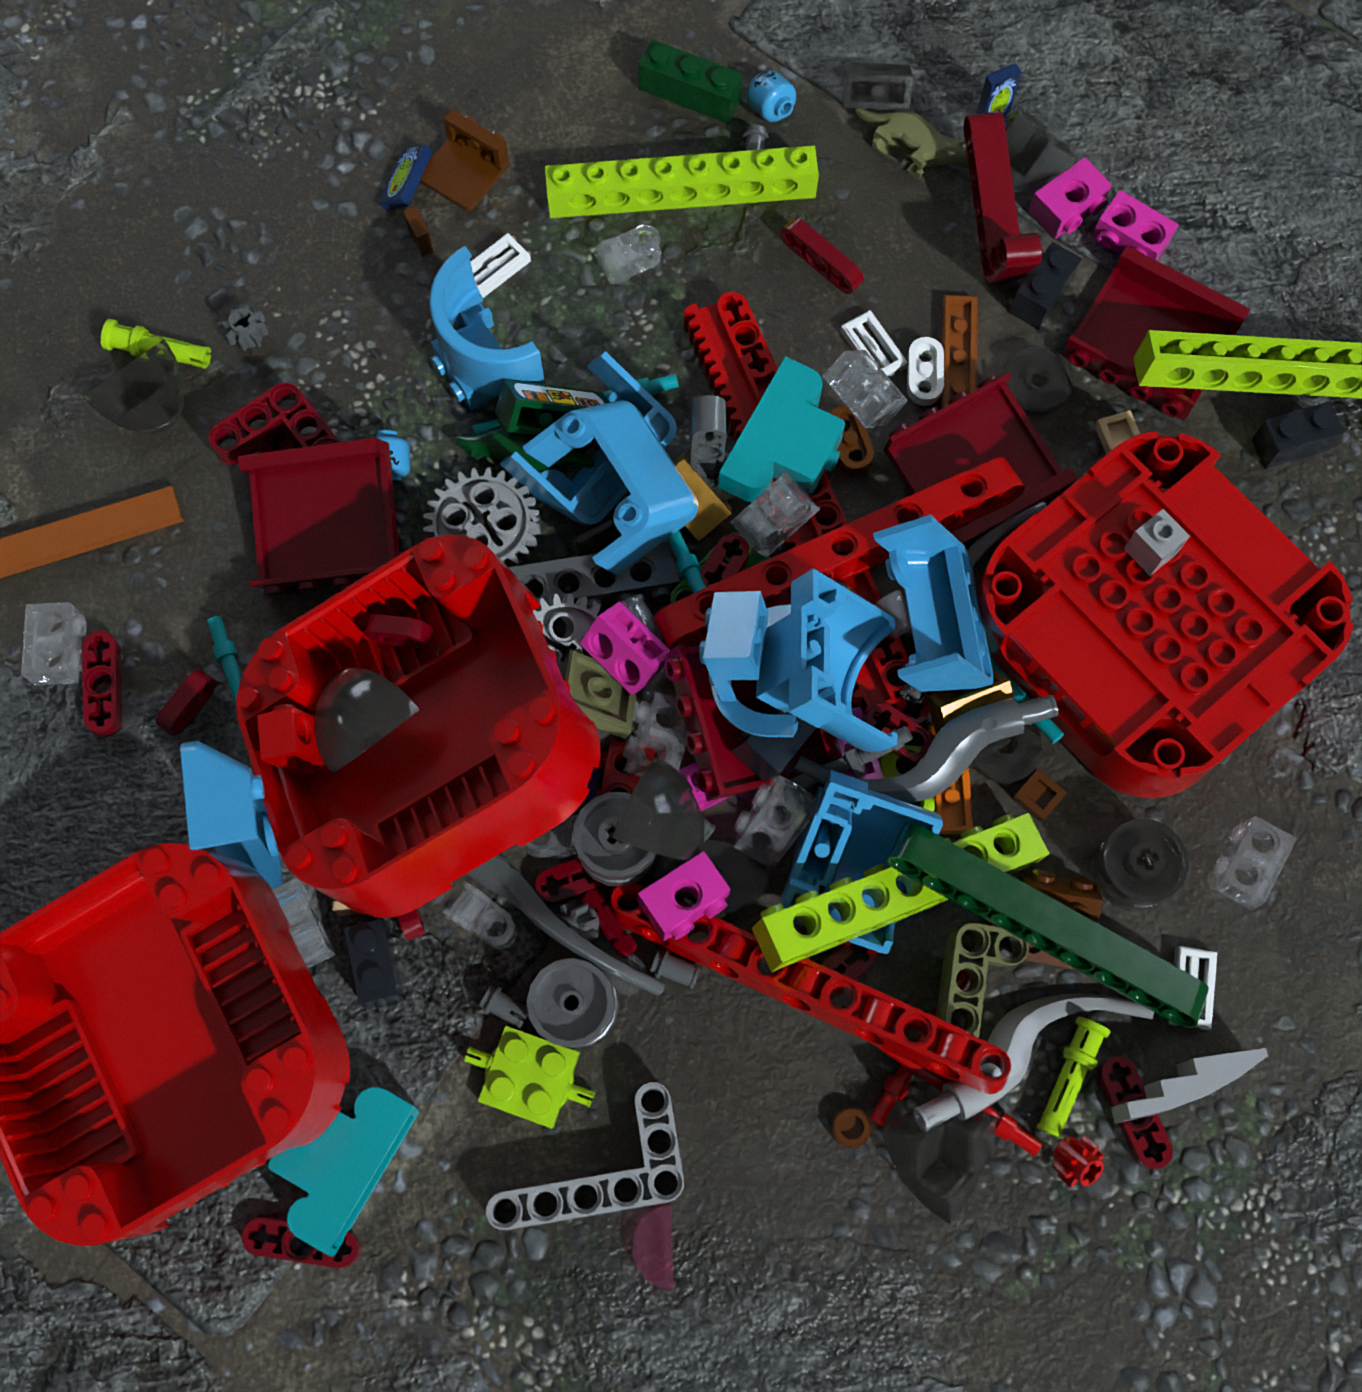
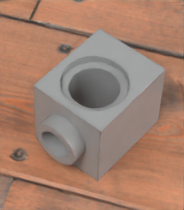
(1156, 542)

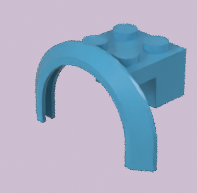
(734, 652)

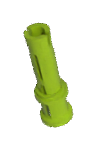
(139, 340)
(1079, 1059)

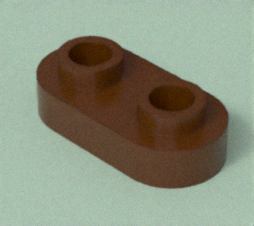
(854, 442)

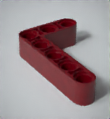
(1002, 248)
(277, 422)

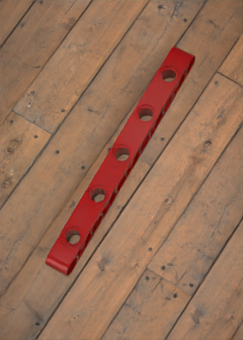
(991, 483)
(811, 988)

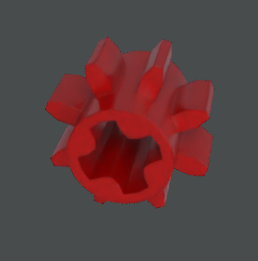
(1078, 1161)

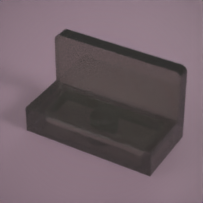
(595, 537)

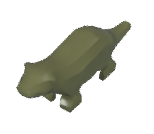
(915, 139)

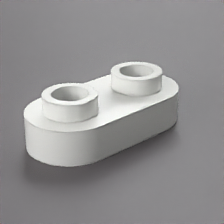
(925, 374)

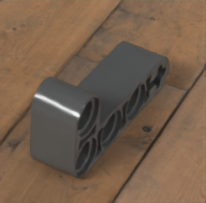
(706, 438)

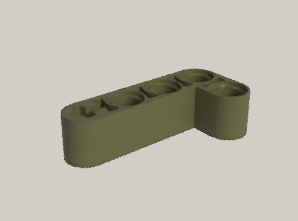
(975, 964)

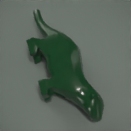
(501, 444)

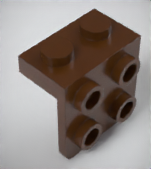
(466, 162)
(1076, 893)

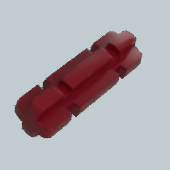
(609, 924)

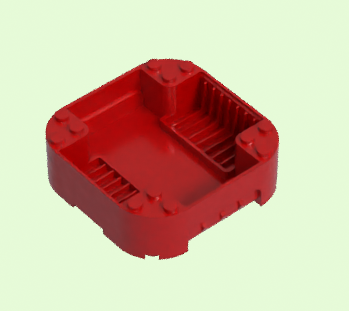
(1170, 665)
(462, 779)
(156, 1044)

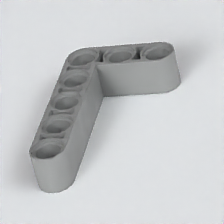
(604, 1184)

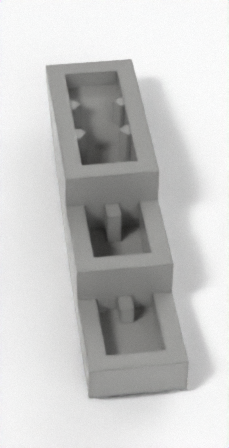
(1196, 1080)

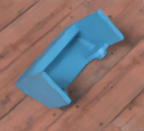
(599, 488)
(658, 496)
(941, 606)
(228, 810)

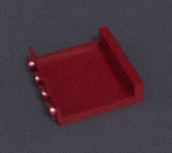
(1144, 298)
(969, 434)
(321, 513)
(713, 736)

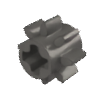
(245, 328)
(580, 919)

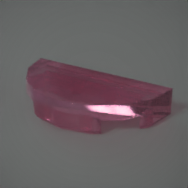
(653, 1248)

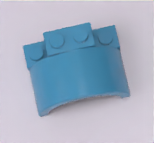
(471, 353)
(817, 655)
(846, 837)

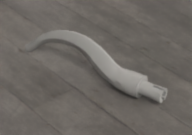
(1016, 1036)

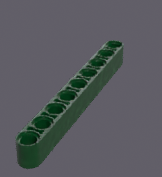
(1048, 925)

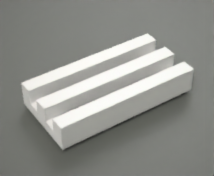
(499, 269)
(847, 331)
(1210, 957)

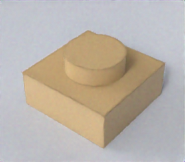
(1116, 429)

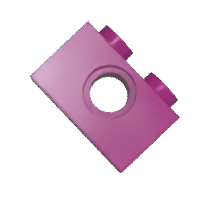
(1052, 203)
(696, 877)

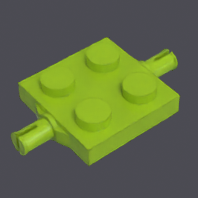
(529, 1077)

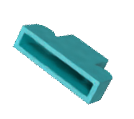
(784, 436)
(343, 1167)

